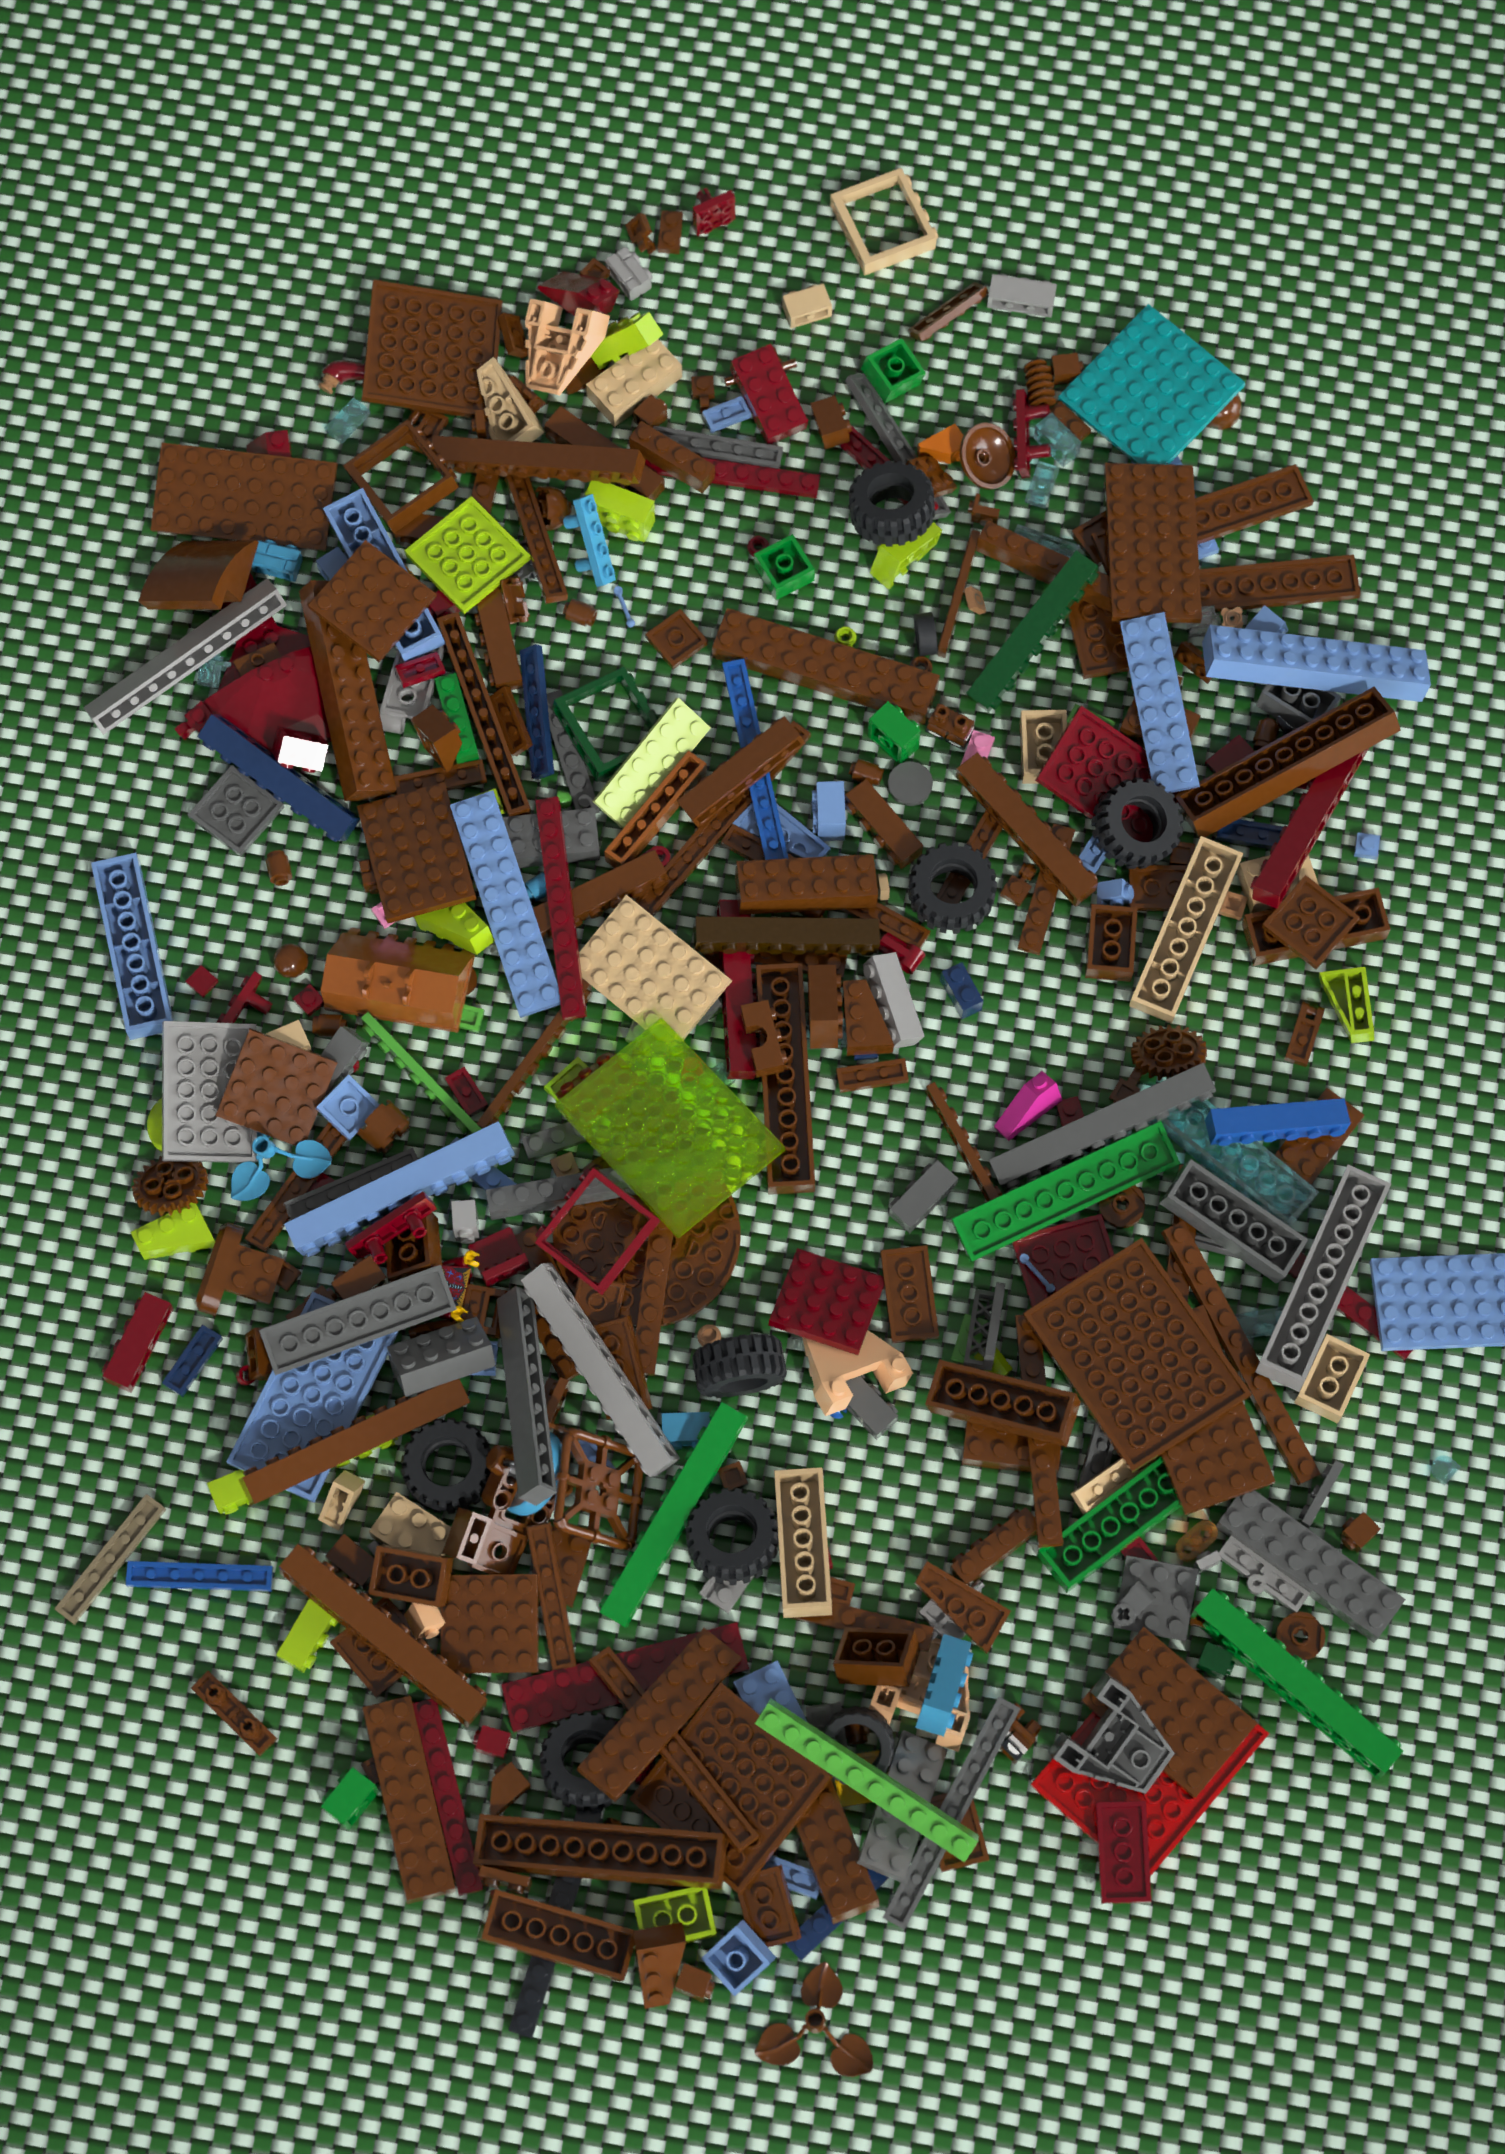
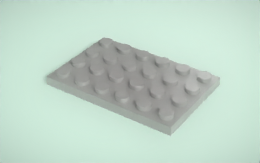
(194, 1078)

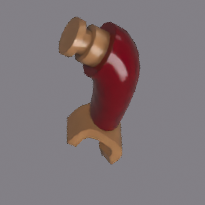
(339, 372)

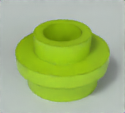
(848, 632)

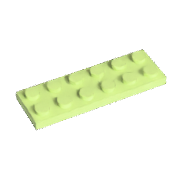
(651, 762)

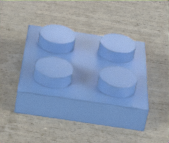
(347, 1107)

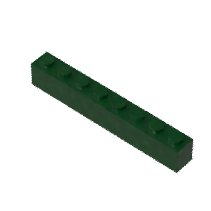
(1033, 631)

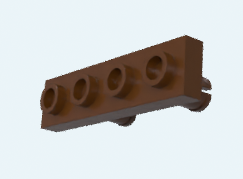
(233, 1713)

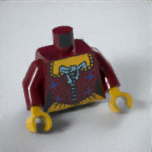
(458, 1277)

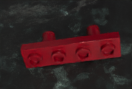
(1024, 415)
(246, 997)
(400, 1219)

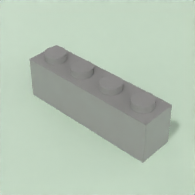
(893, 999)

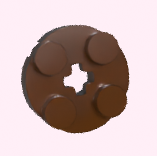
(1123, 1218)
(1311, 1628)

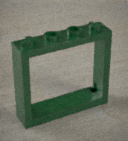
(575, 732)

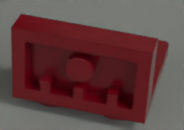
(499, 1257)

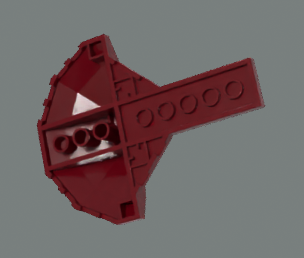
(273, 694)

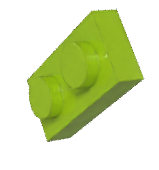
(567, 1074)

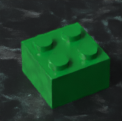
(893, 370)
(784, 567)
(894, 732)
(349, 1798)

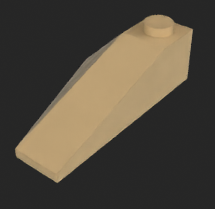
(506, 409)

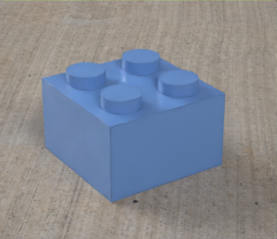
(829, 811)
(738, 1957)

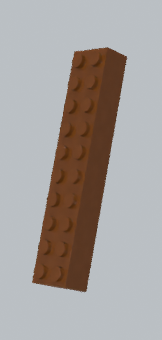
(825, 665)
(349, 707)
(1288, 762)
(788, 1092)
(382, 1635)
(601, 1851)

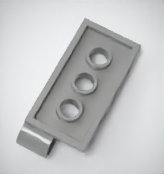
(394, 709)

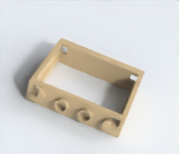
(894, 255)

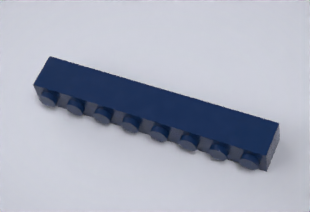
(284, 782)

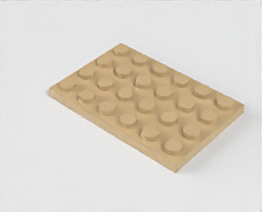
(650, 970)

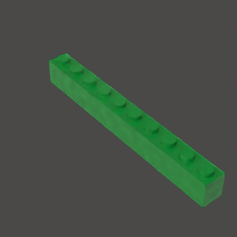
(671, 1518)

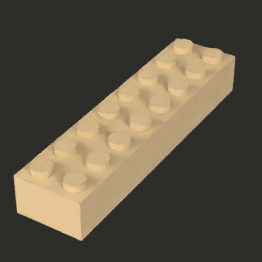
(1186, 929)

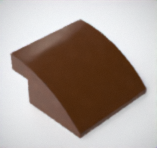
(199, 575)

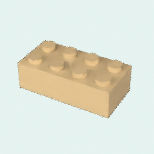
(632, 381)

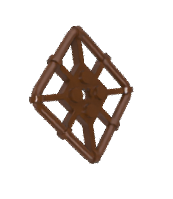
(588, 1498)

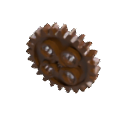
(1168, 1051)
(169, 1185)

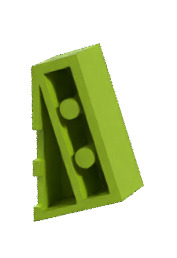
(626, 337)
(458, 925)

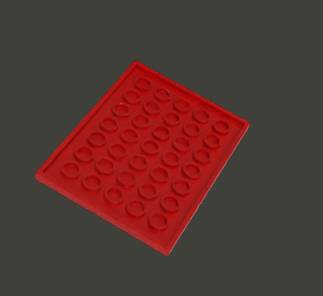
(1168, 1806)

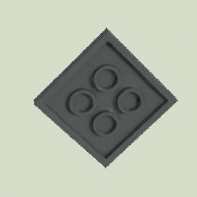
(236, 811)
(1174, 1594)

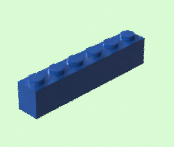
(1277, 1122)

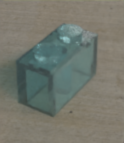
(1063, 442)

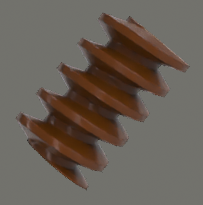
(1039, 383)

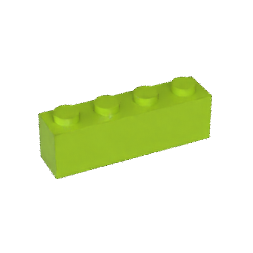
(306, 1637)

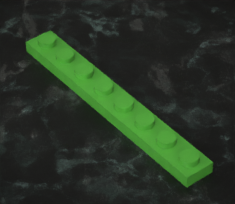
(418, 1075)

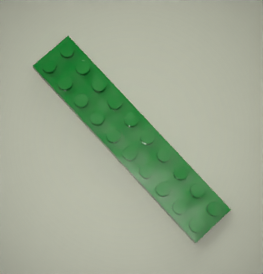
(1065, 1191)

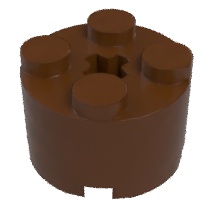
(384, 1126)

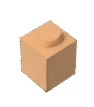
(424, 1620)

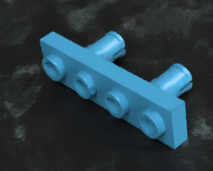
(592, 532)

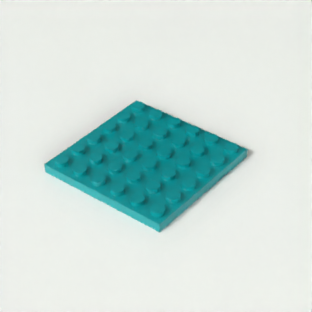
(1151, 390)

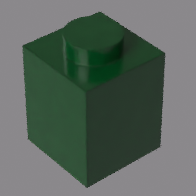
(1215, 1661)

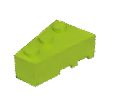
(895, 559)
(1351, 1001)
(174, 1234)

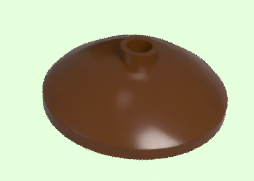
(995, 454)

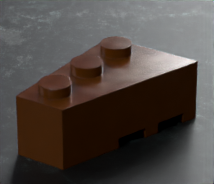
(658, 1961)

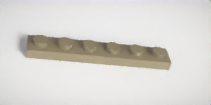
(110, 1559)

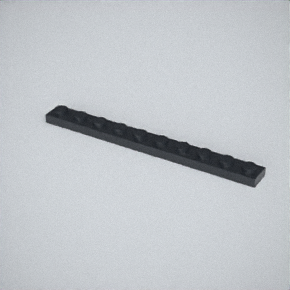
(541, 1970)

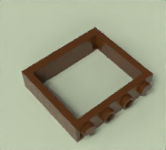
(385, 447)

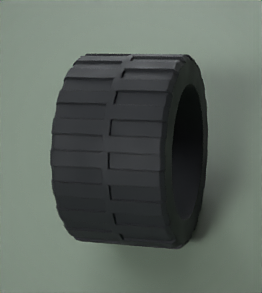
(868, 1718)

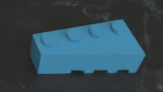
(944, 1685)

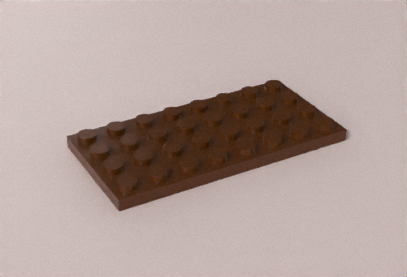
(243, 496)
(1152, 542)
(1219, 1458)

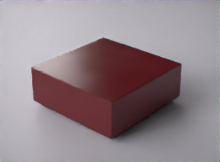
(202, 981)

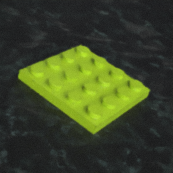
(467, 555)

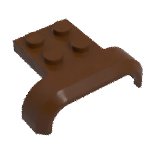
(237, 1271)

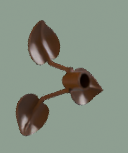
(819, 1989)

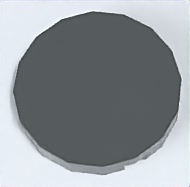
(910, 783)

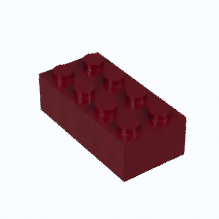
(768, 394)

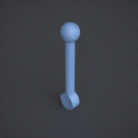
(618, 592)
(1024, 1259)

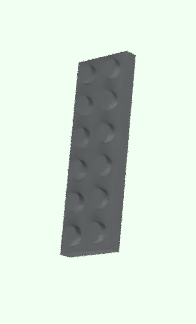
(889, 1840)

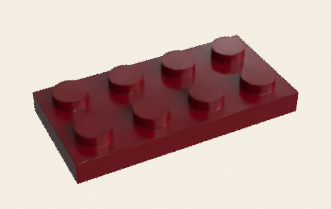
(1123, 1852)

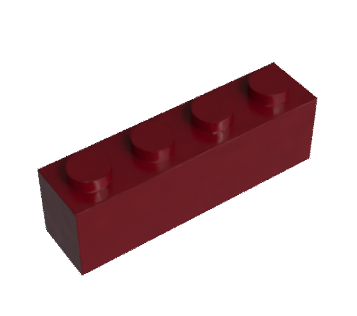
(137, 1342)

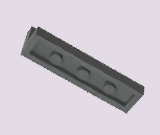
(992, 1326)

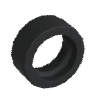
(925, 634)

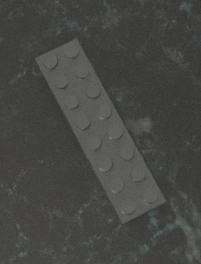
(357, 1319)

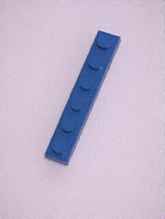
(199, 1576)

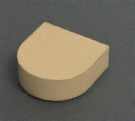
(883, 886)

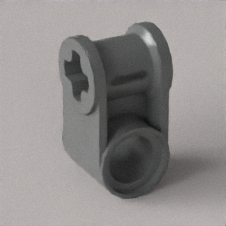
(1134, 1601)

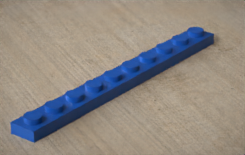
(762, 791)

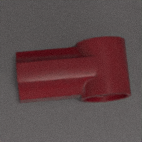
(908, 955)

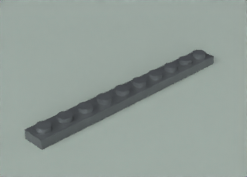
(954, 1805)

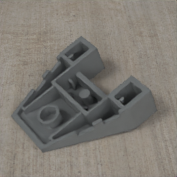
(1122, 1745)

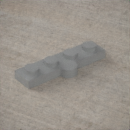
(1263, 1575)

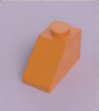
(943, 445)

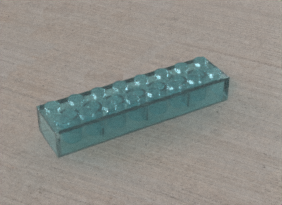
(1244, 1167)

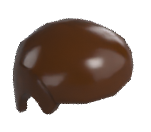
(290, 960)

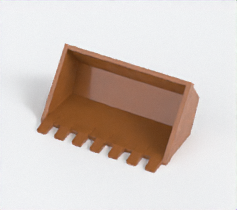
(397, 980)

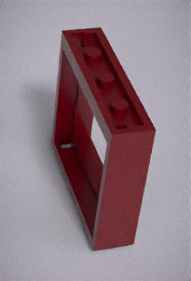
(559, 1213)

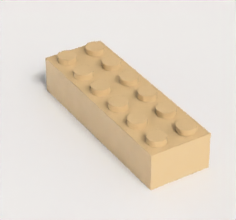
(803, 1542)

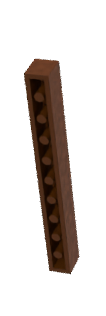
(540, 460)
(483, 716)
(351, 1442)

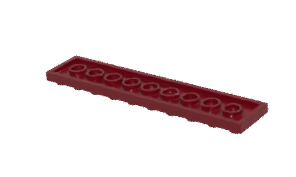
(579, 1689)

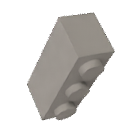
(1021, 295)

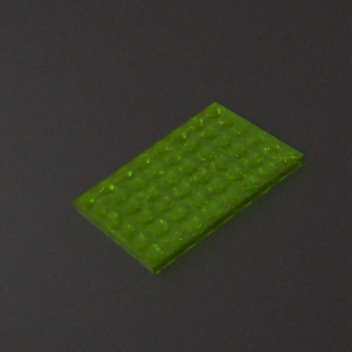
(670, 1127)

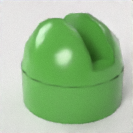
(565, 799)

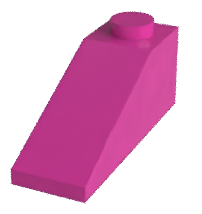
(1029, 1104)

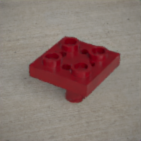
(713, 211)

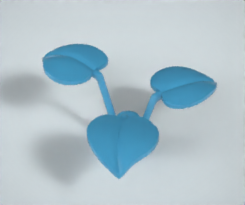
(251, 1182)

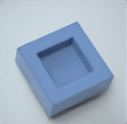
(1366, 846)

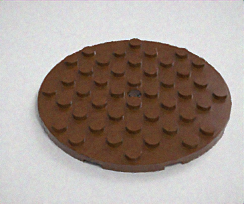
(699, 1264)

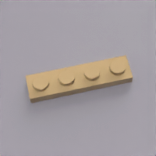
(1104, 1485)

